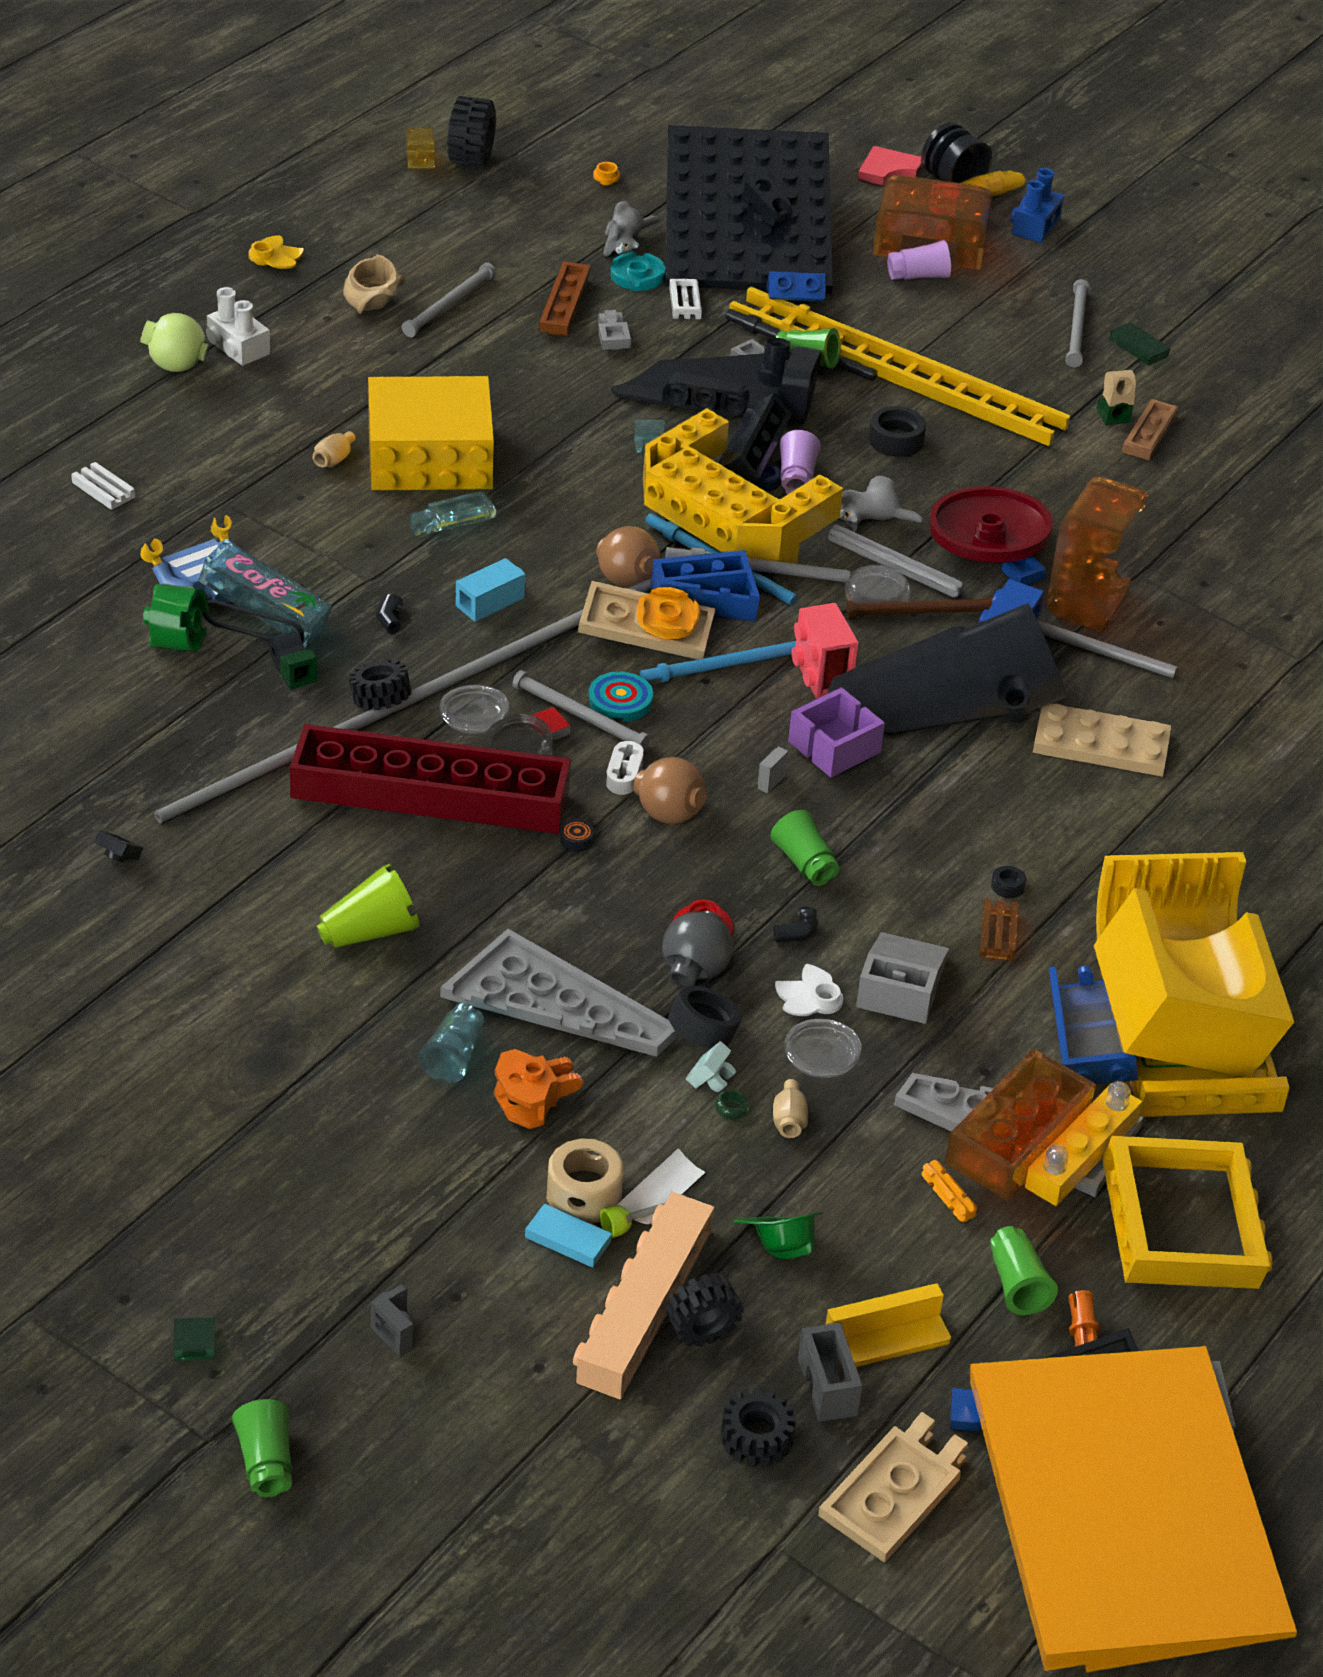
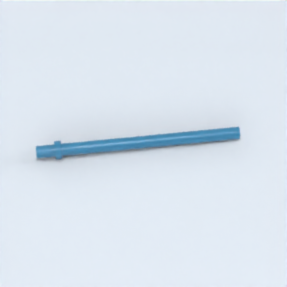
(665, 672)

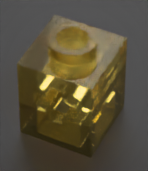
(420, 147)

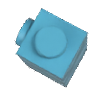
(490, 589)

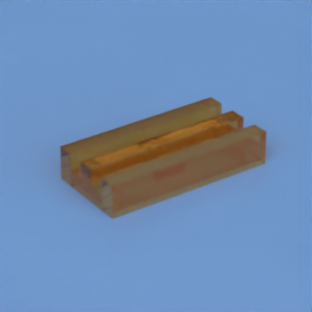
(1000, 911)

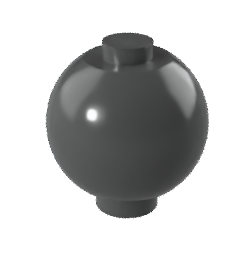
(696, 948)

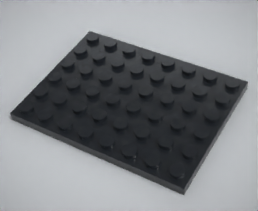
(715, 232)

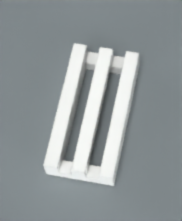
(685, 309)
(107, 484)

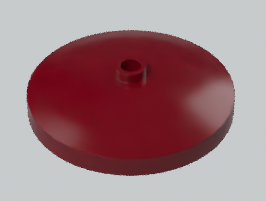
(991, 524)

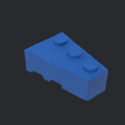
(713, 580)

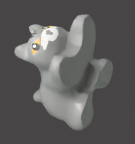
(624, 228)
(876, 503)

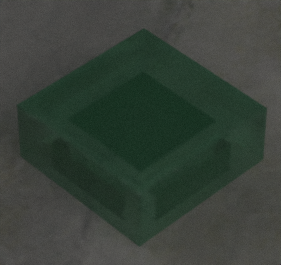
(194, 1338)

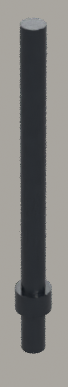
(754, 324)

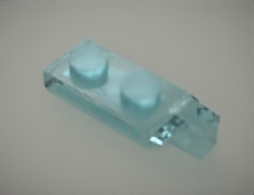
(452, 513)

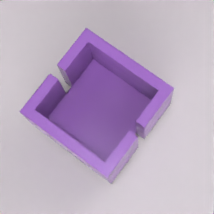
(832, 734)

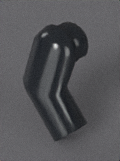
(385, 612)
(800, 929)

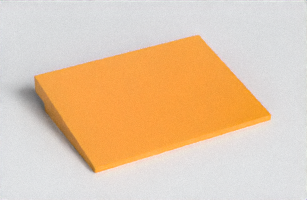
(1128, 1507)

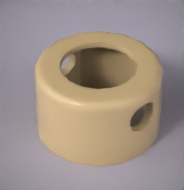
(596, 1194)

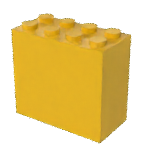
(430, 433)

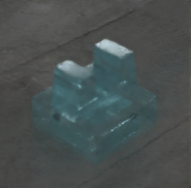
(646, 431)

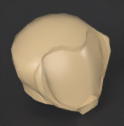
(372, 284)

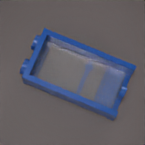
(1089, 1031)

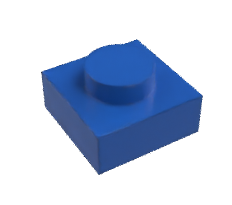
(1024, 570)

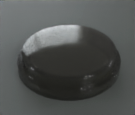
(520, 734)

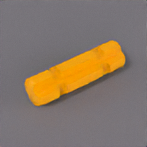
(949, 1191)

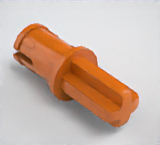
(1084, 1325)

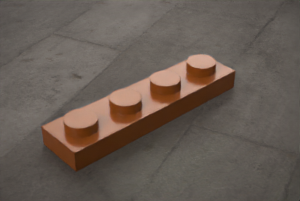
(564, 298)

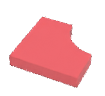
(884, 163)

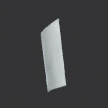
(673, 1175)

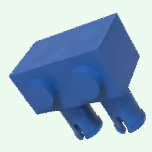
(1038, 209)

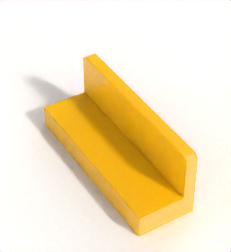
(892, 1324)

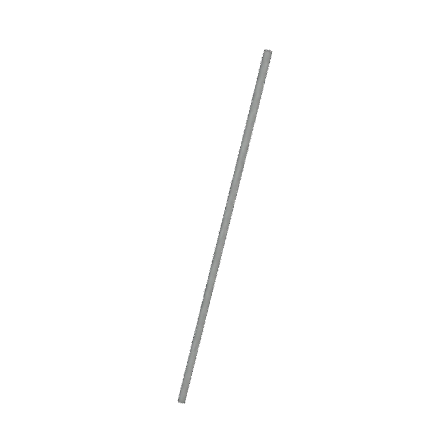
(372, 715)

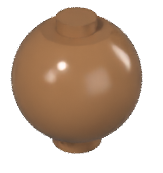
(627, 556)
(671, 790)

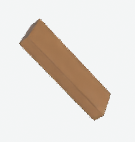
(1150, 429)

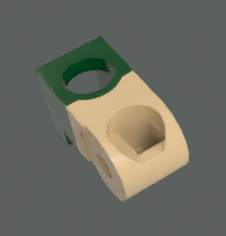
(1117, 395)

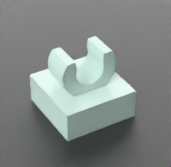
(710, 1068)

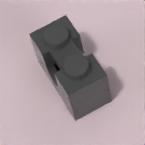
(822, 1358)

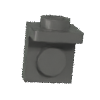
(392, 1321)

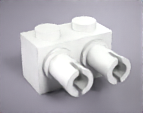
(236, 330)

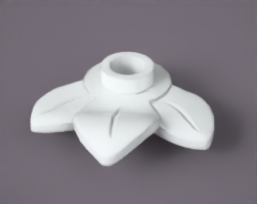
(810, 995)

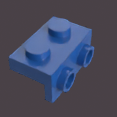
(796, 286)

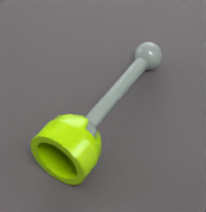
(619, 1220)

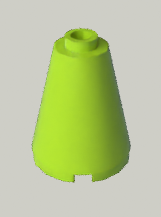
(369, 911)

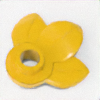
(273, 253)

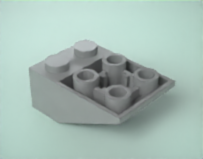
(901, 977)

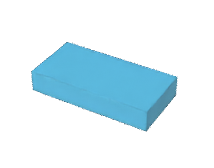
(568, 1235)

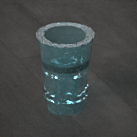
(451, 1046)

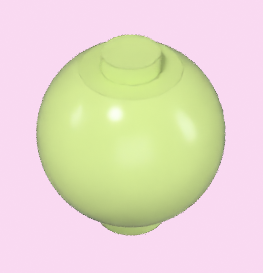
(175, 342)

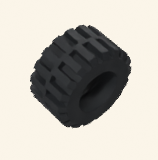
(471, 131)

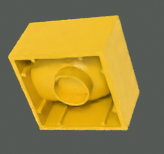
(1193, 1000)

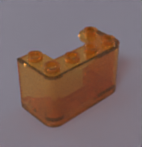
(934, 212)
(1082, 580)

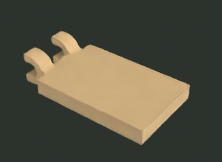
(894, 1488)

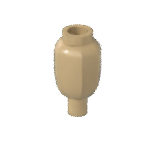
(333, 449)
(790, 1110)

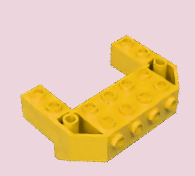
(724, 507)

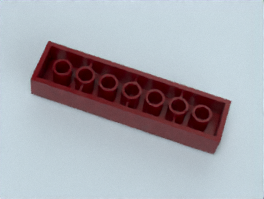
(430, 778)

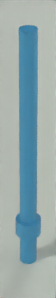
(676, 534)

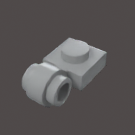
(613, 331)

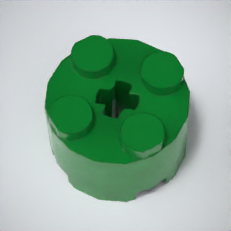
(176, 617)

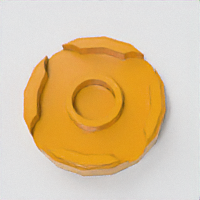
(668, 613)

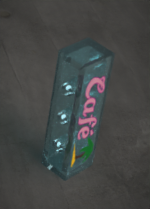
(264, 589)

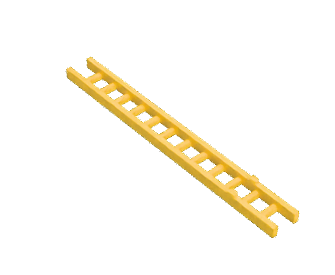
(906, 378)

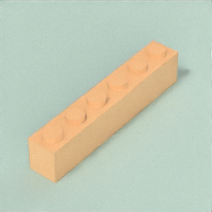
(639, 1302)

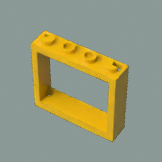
(1175, 1267)

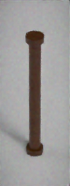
(917, 607)

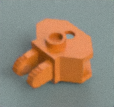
(532, 1085)

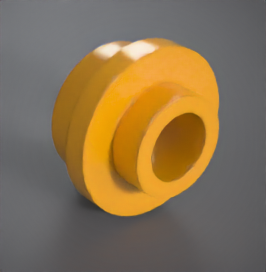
(606, 173)

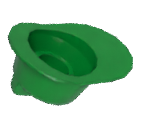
(785, 1235)

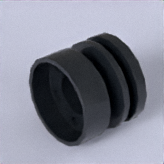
(955, 154)

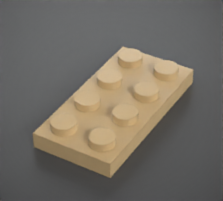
(612, 616)
(1102, 739)

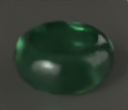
(731, 1113)

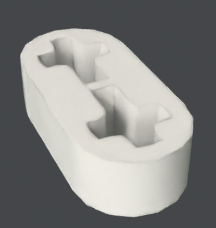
(619, 766)

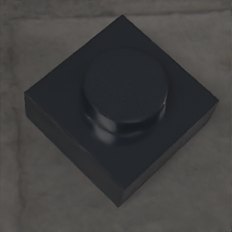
(117, 846)

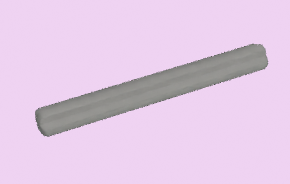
(896, 560)

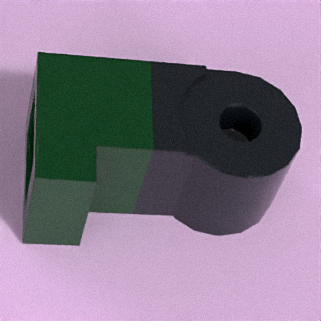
(291, 655)

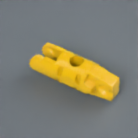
(998, 182)

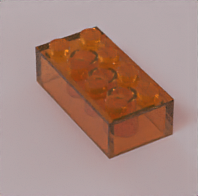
(1017, 1123)

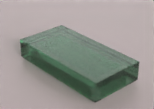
(1139, 343)

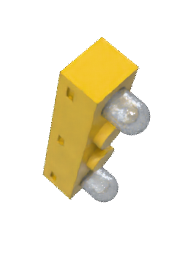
(1083, 1143)

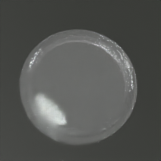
(877, 584)
(473, 708)
(822, 1048)

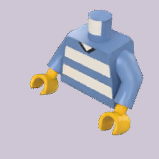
(186, 565)

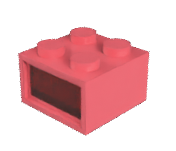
(823, 646)

